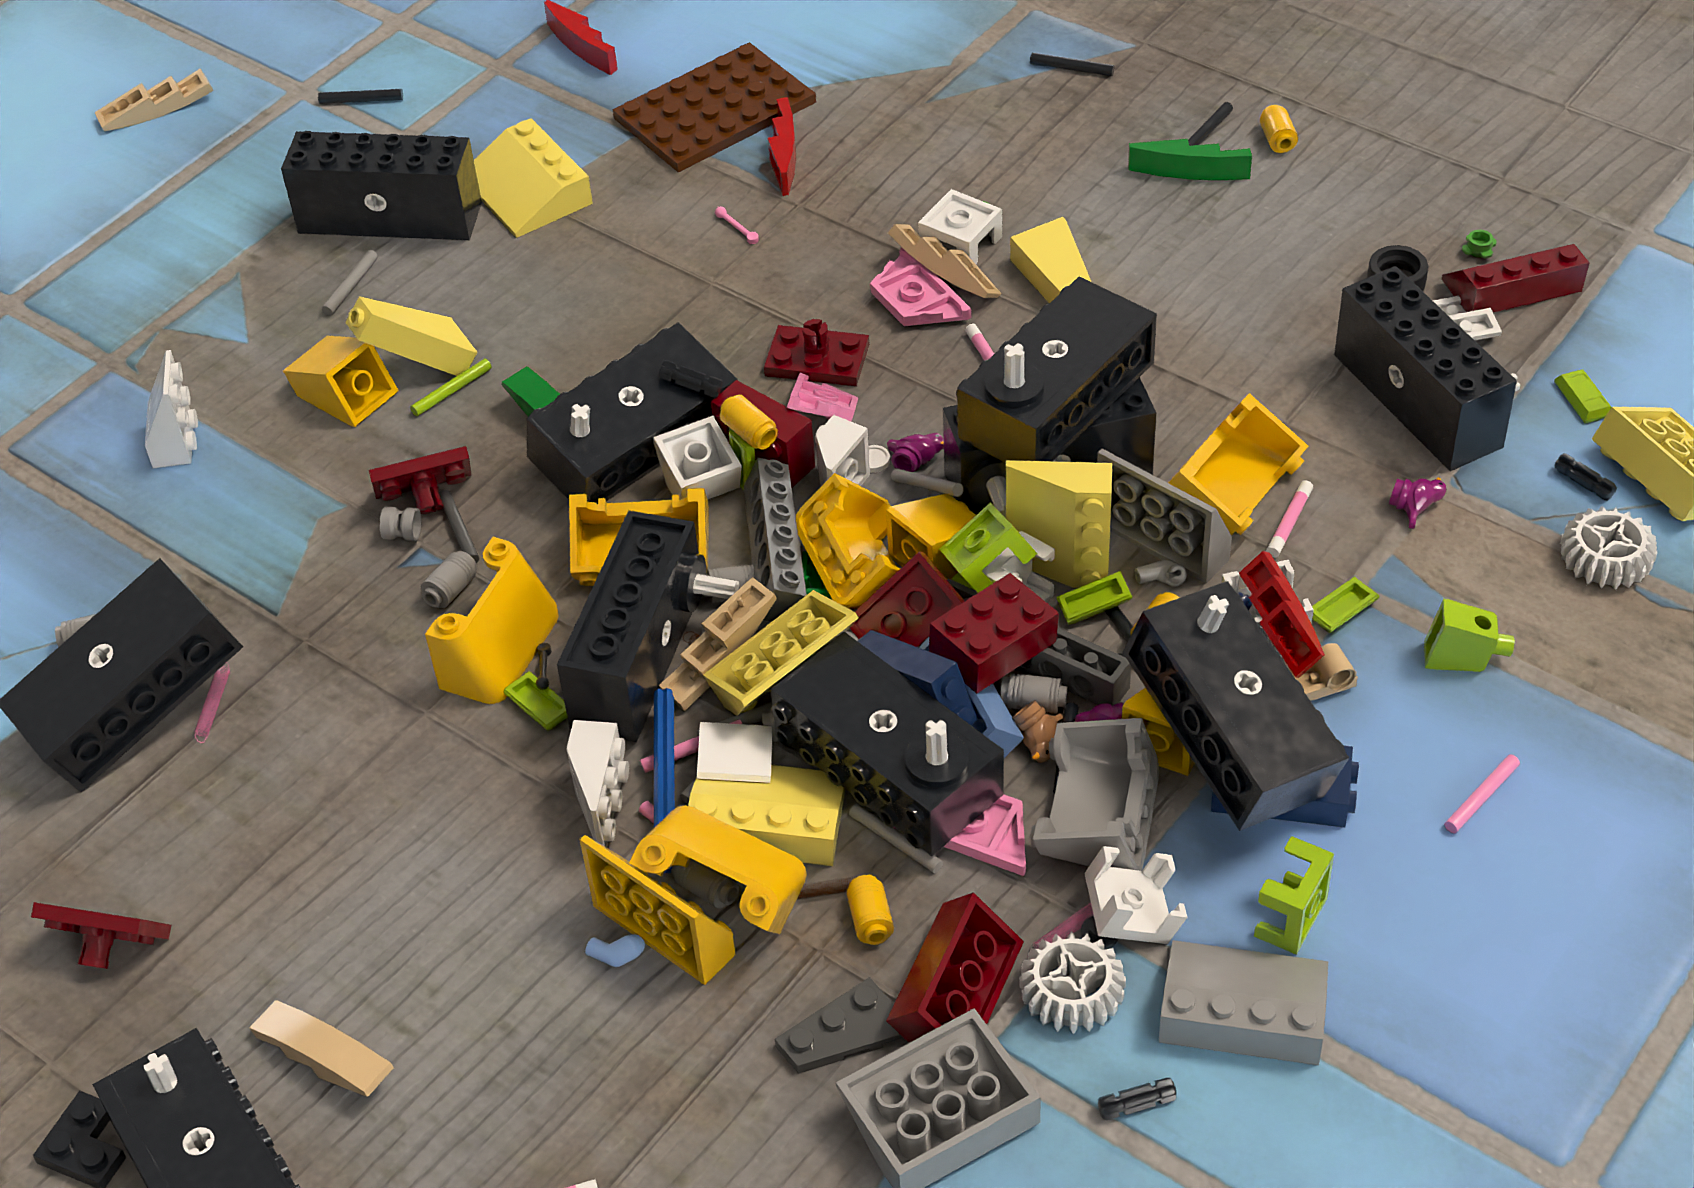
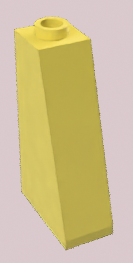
(1048, 257)
(412, 334)

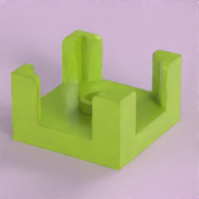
(981, 543)
(1296, 897)

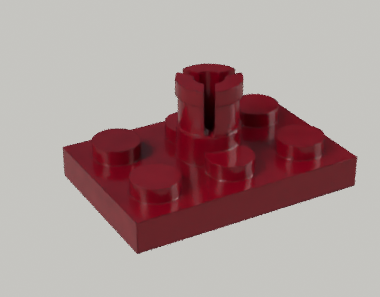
(817, 353)
(422, 477)
(908, 603)
(99, 930)

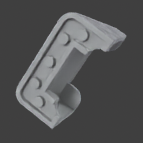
(1100, 793)

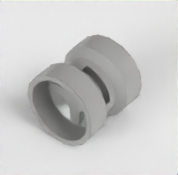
(400, 523)

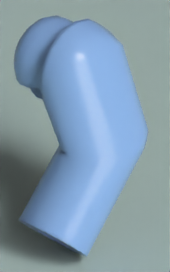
(617, 952)

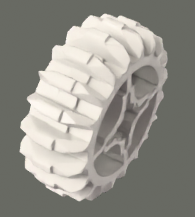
(1608, 547)
(1064, 992)

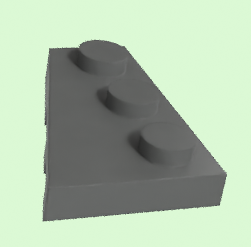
(839, 1029)

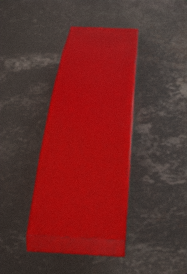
(578, 37)
(782, 146)
(1282, 614)

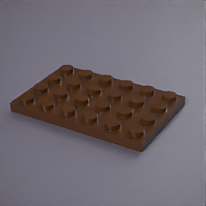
(712, 106)

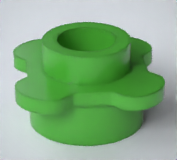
(1479, 244)

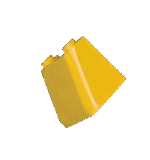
(1241, 463)
(597, 525)
(844, 537)
(499, 636)
(770, 874)

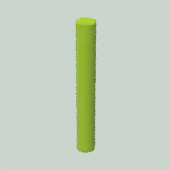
(450, 387)

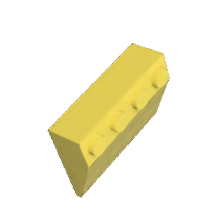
(530, 179)
(1655, 450)
(1066, 509)
(777, 651)
(792, 812)

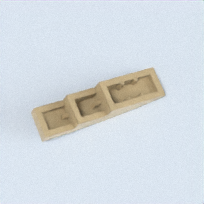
(144, 105)
(948, 264)
(724, 632)
(322, 1047)

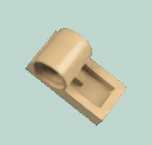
(1329, 674)

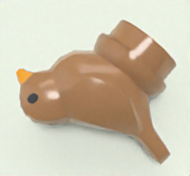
(1037, 729)

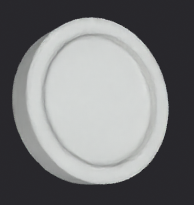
(878, 458)

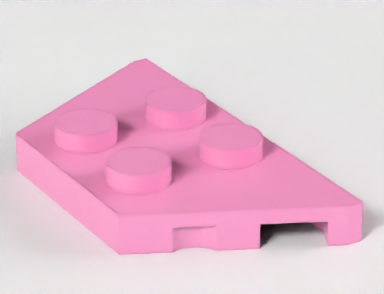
(917, 294)
(821, 400)
(995, 836)

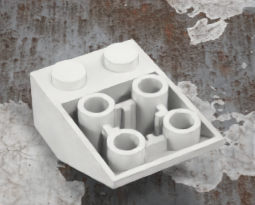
(169, 418)
(597, 774)

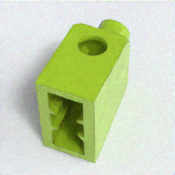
(1464, 638)

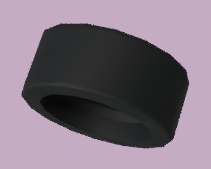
(1403, 258)

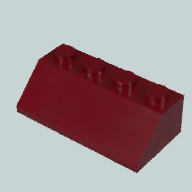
(1520, 279)
(956, 968)

